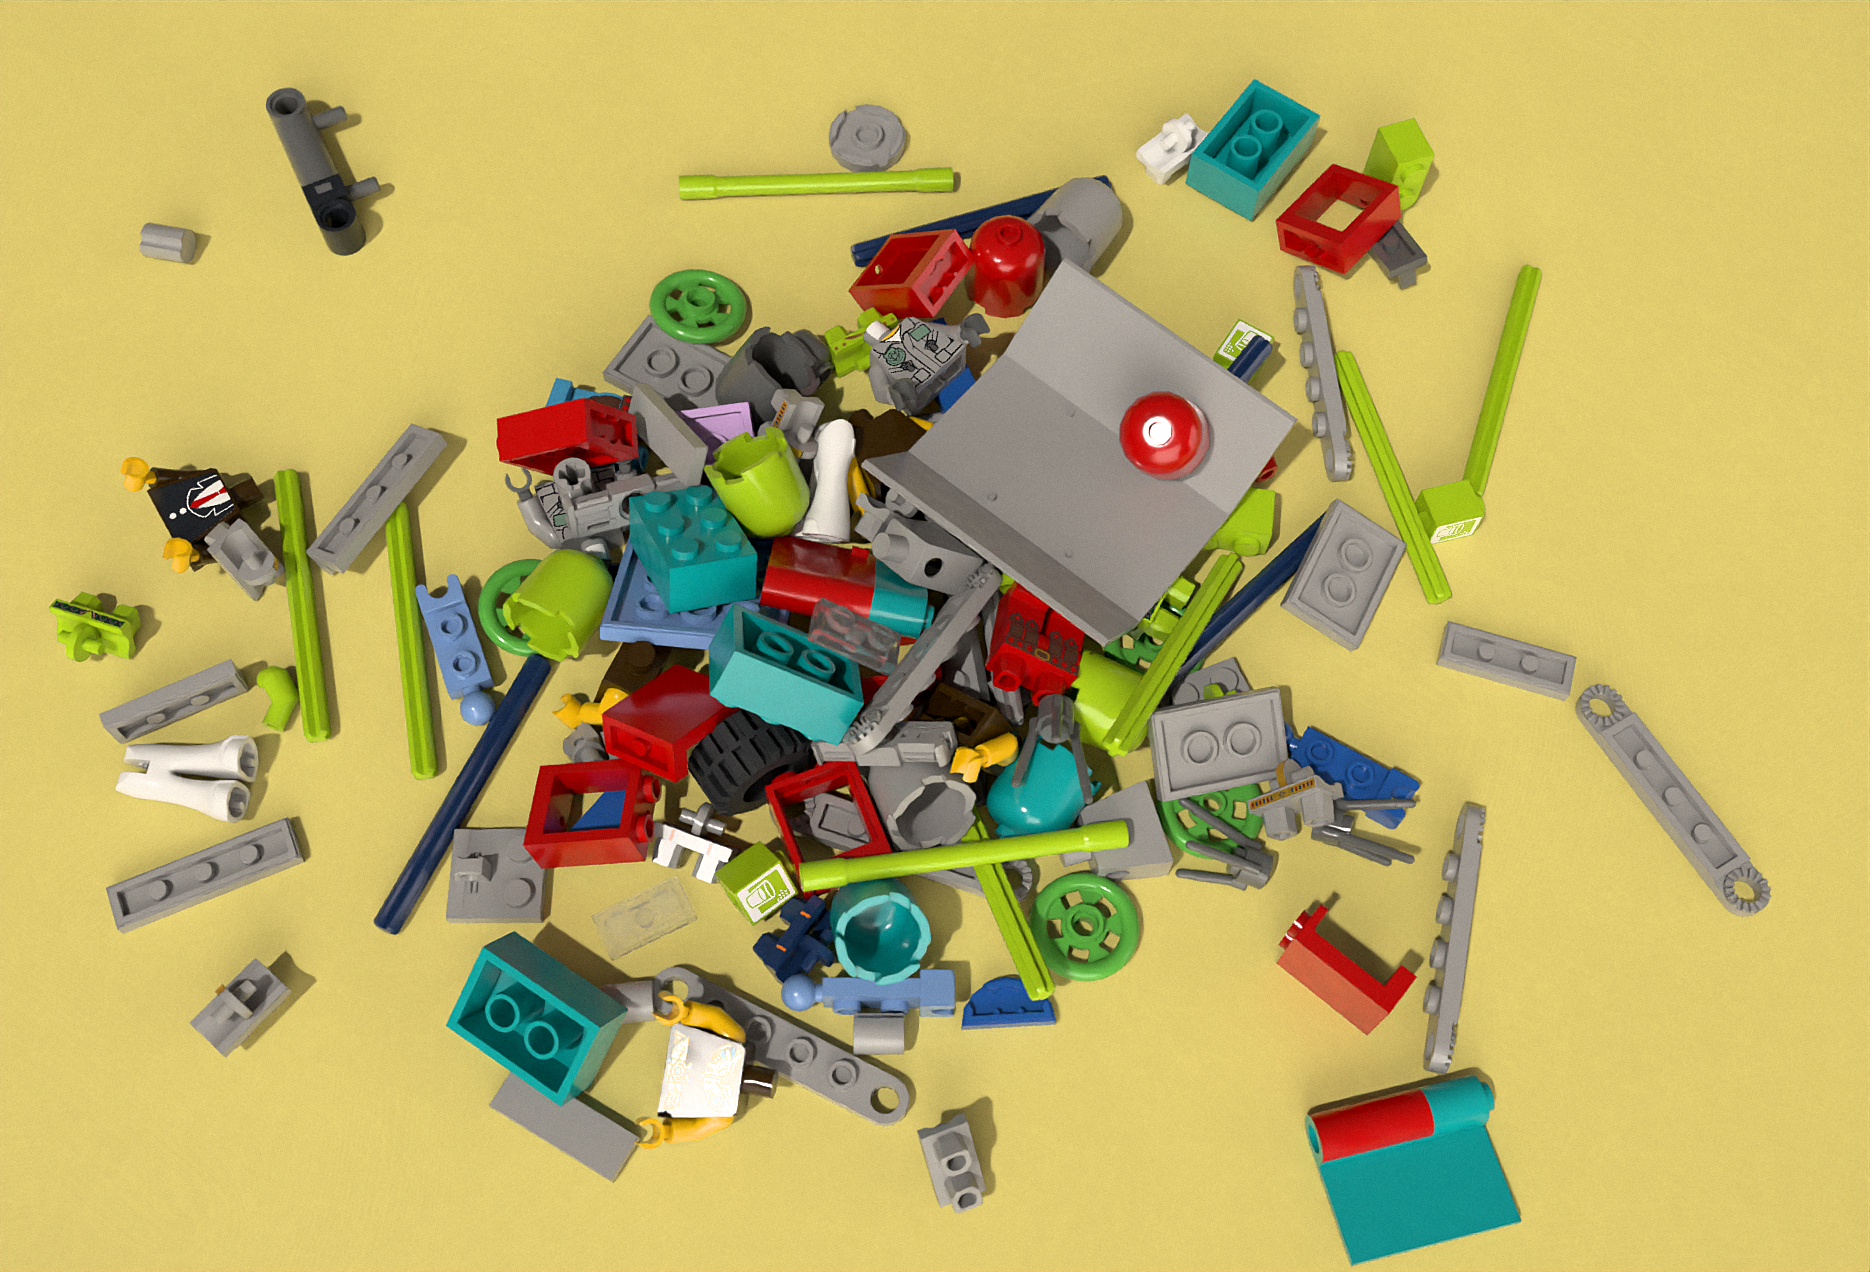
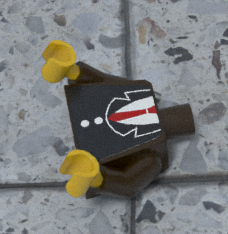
(190, 506)

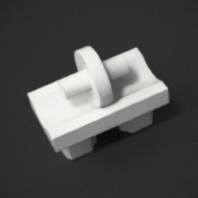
(1170, 148)

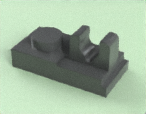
(1398, 255)

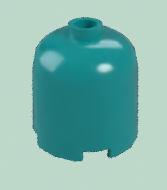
(1046, 797)
(879, 930)

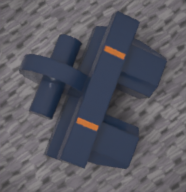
(802, 943)

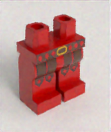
(1033, 646)

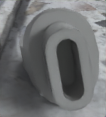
(584, 745)

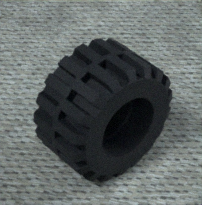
(745, 757)

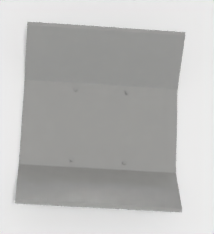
(1037, 468)

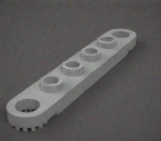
(1322, 383)
(918, 666)
(1673, 801)
(838, 825)
(1450, 953)
(796, 1052)

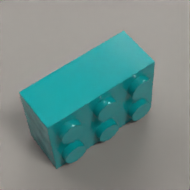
(1252, 149)
(692, 548)
(783, 676)
(536, 1017)

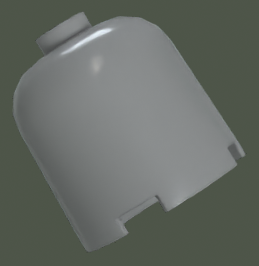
(1078, 223)
(922, 803)

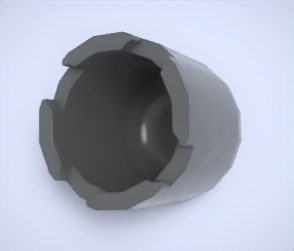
(761, 368)

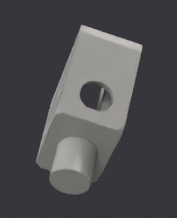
(911, 545)
(1147, 847)

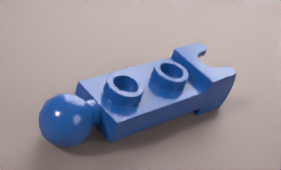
(1357, 774)

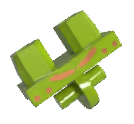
(850, 350)

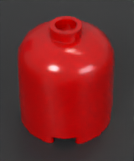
(1006, 266)
(1164, 435)

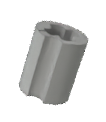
(167, 243)
(573, 478)
(636, 997)
(878, 1034)

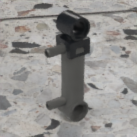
(316, 171)

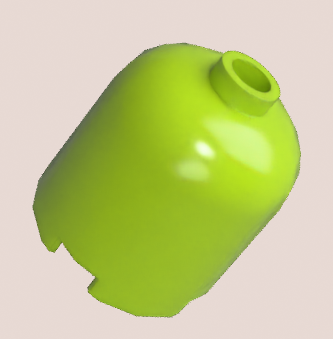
(760, 483)
(561, 603)
(1100, 696)

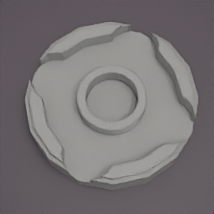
(867, 139)

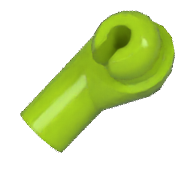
(281, 693)

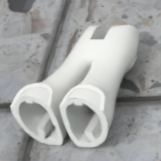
(829, 501)
(221, 799)

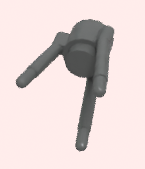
(1055, 725)
(1339, 832)
(1246, 864)

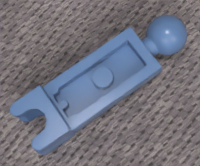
(459, 650)
(930, 993)

